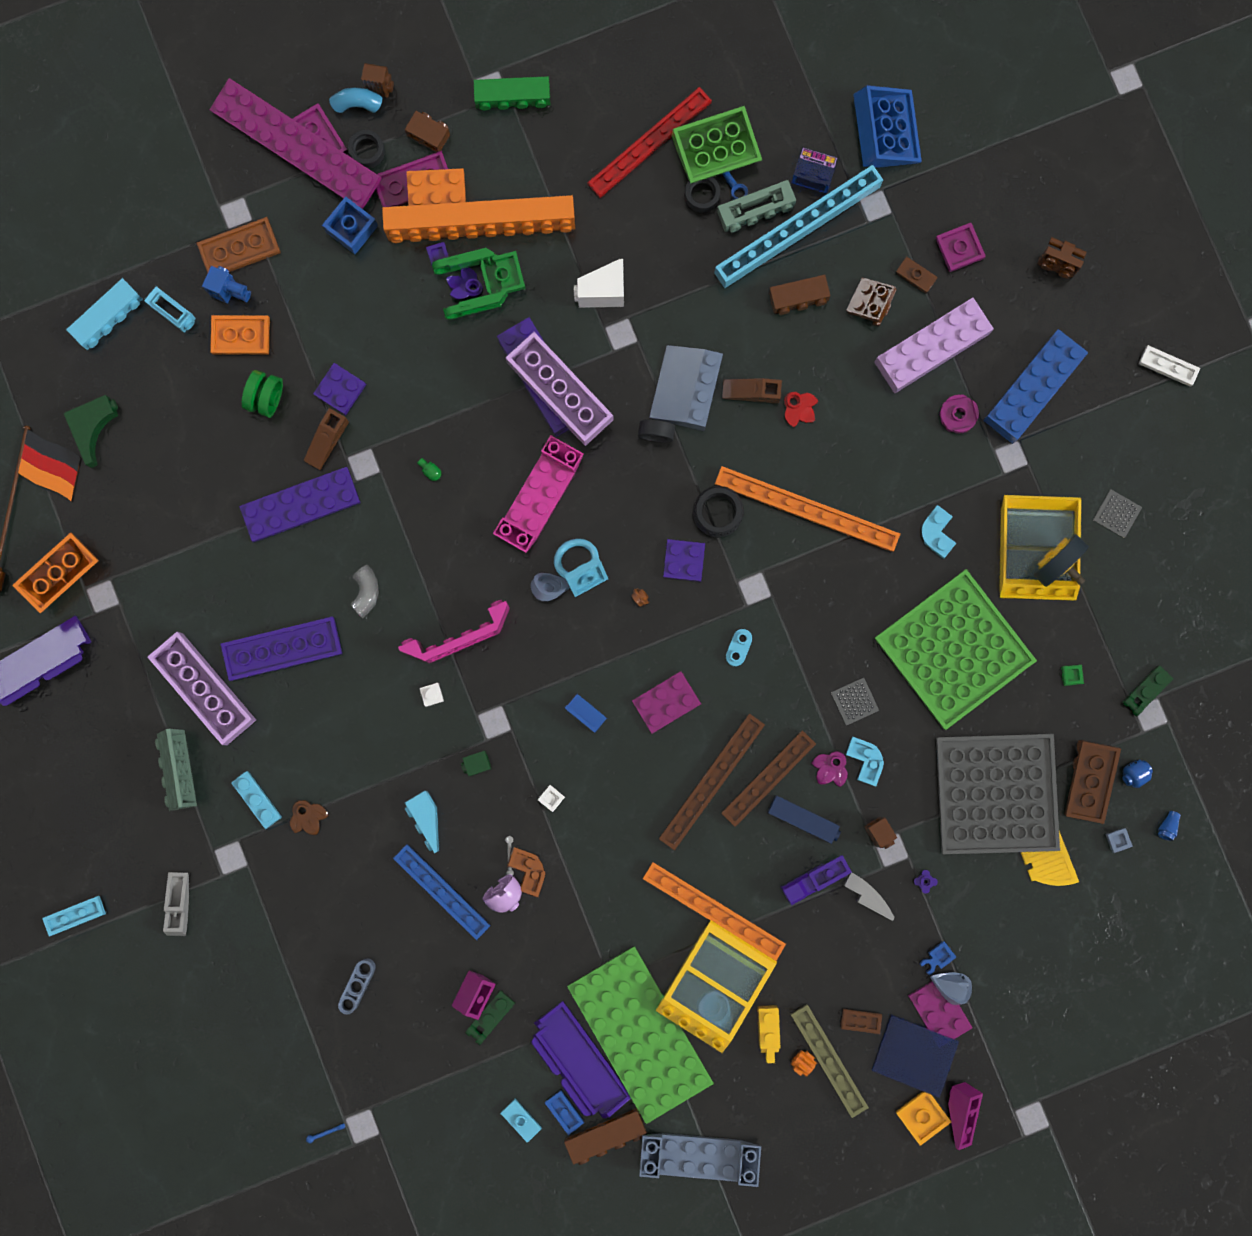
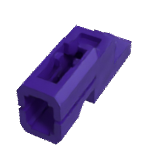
(816, 879)

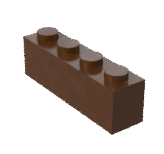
(605, 1136)

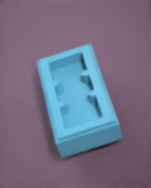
(521, 1120)

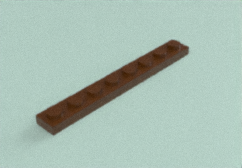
(711, 781)

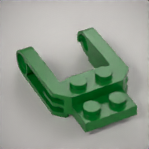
(500, 274)

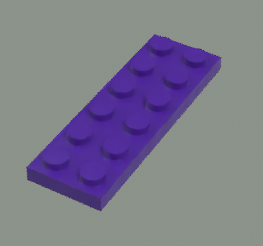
(300, 504)
(281, 648)

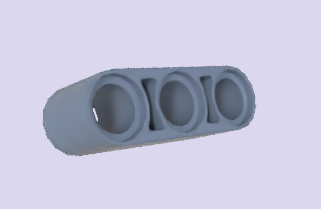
(350, 993)

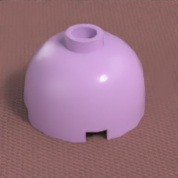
(504, 895)

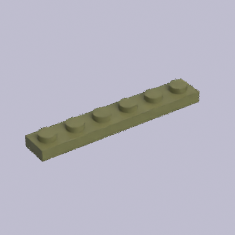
(829, 1061)

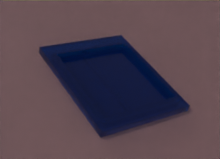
(915, 1056)

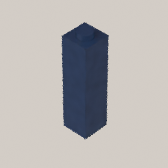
(804, 819)

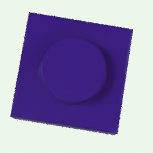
(437, 252)

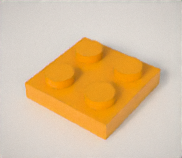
(923, 1117)

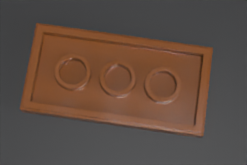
(239, 246)

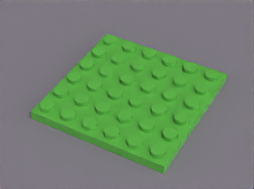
(955, 649)

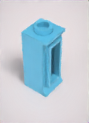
(185, 321)

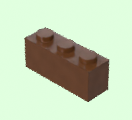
(799, 294)

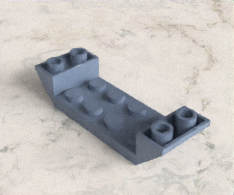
(700, 1158)

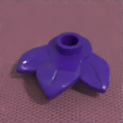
(462, 284)

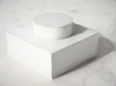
(431, 694)
(551, 798)

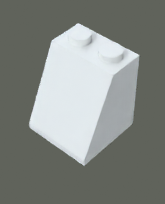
(601, 287)

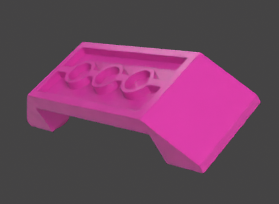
(539, 494)
(498, 613)

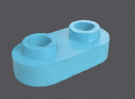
(739, 647)

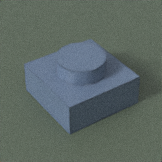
(1119, 840)

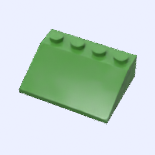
(716, 144)

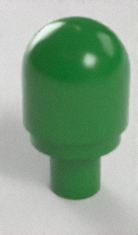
(430, 470)

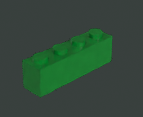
(512, 93)

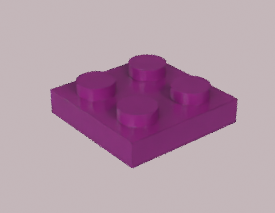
(960, 247)

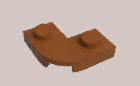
(532, 868)

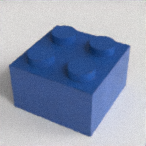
(350, 225)

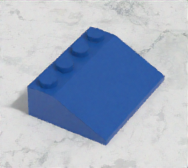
(887, 126)

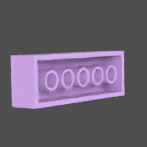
(933, 345)
(559, 388)
(201, 688)

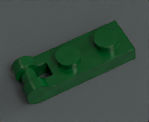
(1147, 690)
(490, 1017)

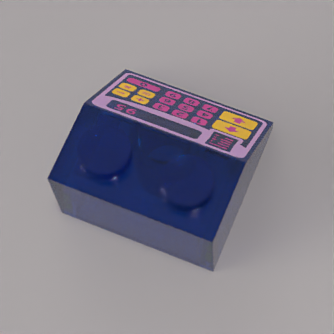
(814, 170)

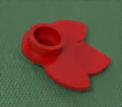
(800, 411)

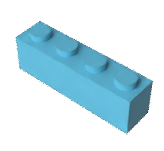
(104, 314)

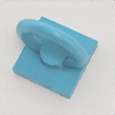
(584, 576)

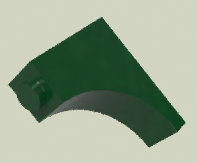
(87, 424)

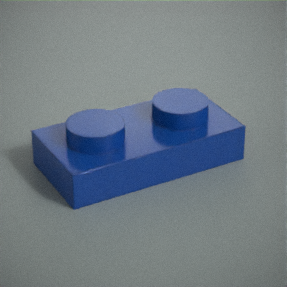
(564, 1112)

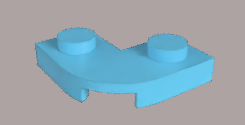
(932, 532)
(871, 758)

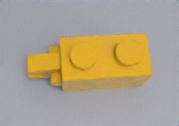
(769, 1031)

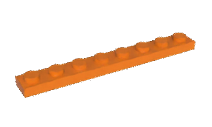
(714, 911)

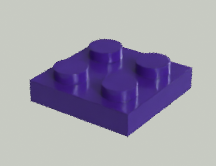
(339, 389)
(684, 560)

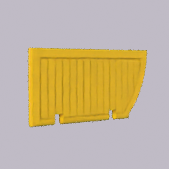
(1051, 866)

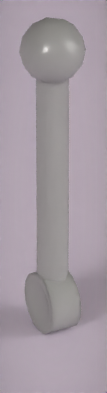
(509, 840)

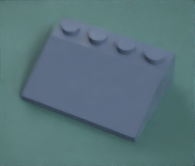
(686, 386)

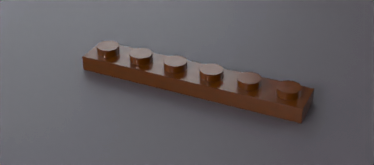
(768, 778)

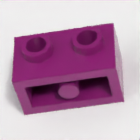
(473, 995)

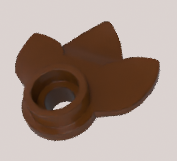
(309, 819)

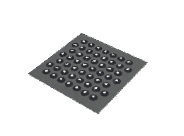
(1117, 513)
(855, 701)

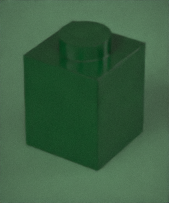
(476, 763)

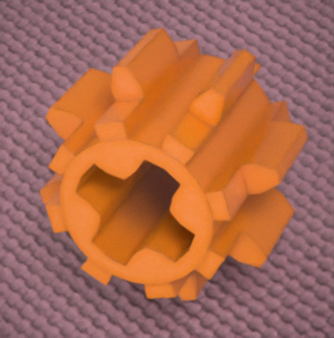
(803, 1063)

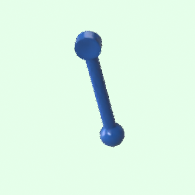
(310, 1139)

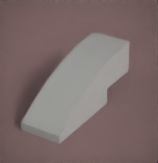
(867, 895)
(176, 904)

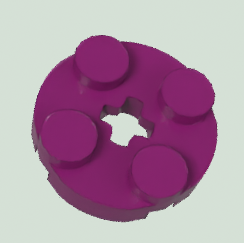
(965, 405)

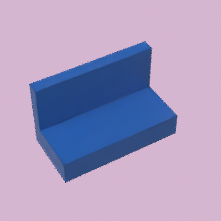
(585, 713)

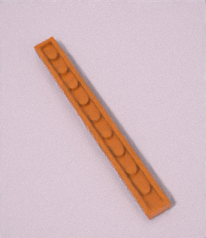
(808, 509)

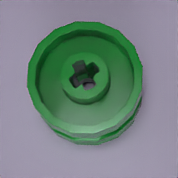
(262, 393)

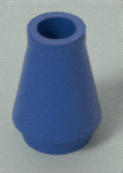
(1169, 827)

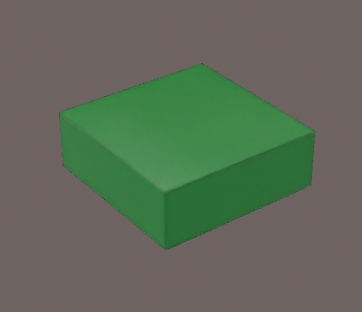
(1072, 675)

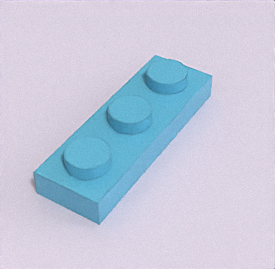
(256, 800)
(74, 916)

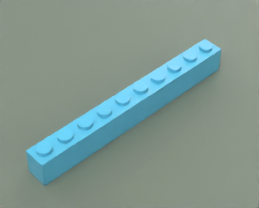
(798, 226)

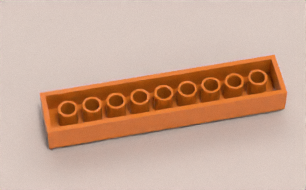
(479, 218)

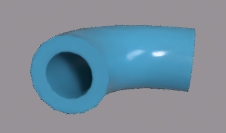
(355, 98)

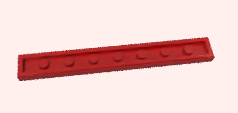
(649, 142)

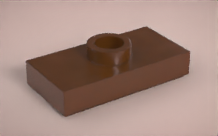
(916, 275)
(861, 1021)

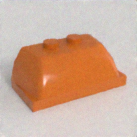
(55, 572)

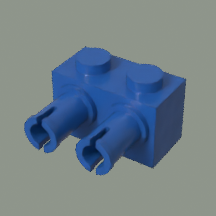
(222, 286)

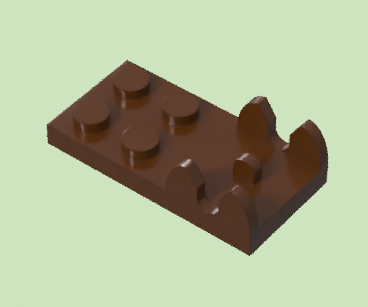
(1092, 781)

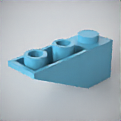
(425, 815)

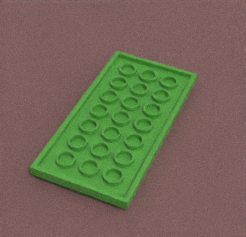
(642, 1045)

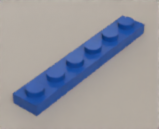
(441, 892)

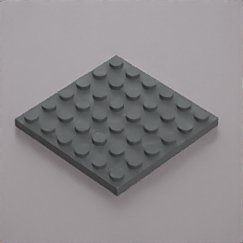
(997, 794)

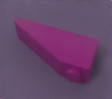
(964, 1111)

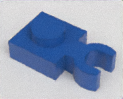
(940, 956)

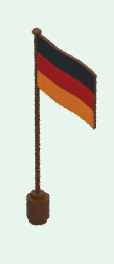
(46, 466)

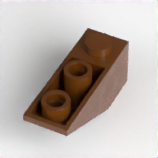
(752, 390)
(325, 438)

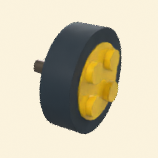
(1061, 560)

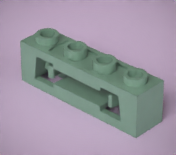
(782, 200)

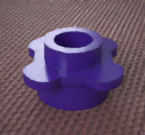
(925, 876)

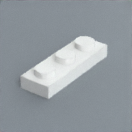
(1169, 366)

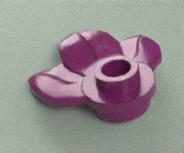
(828, 770)

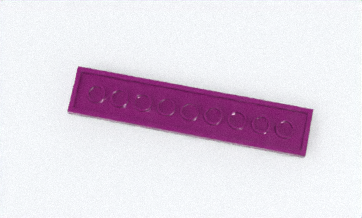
(295, 143)

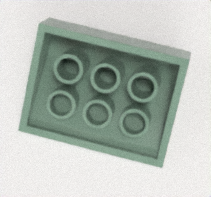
(176, 769)

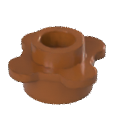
(640, 597)

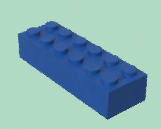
(1035, 386)

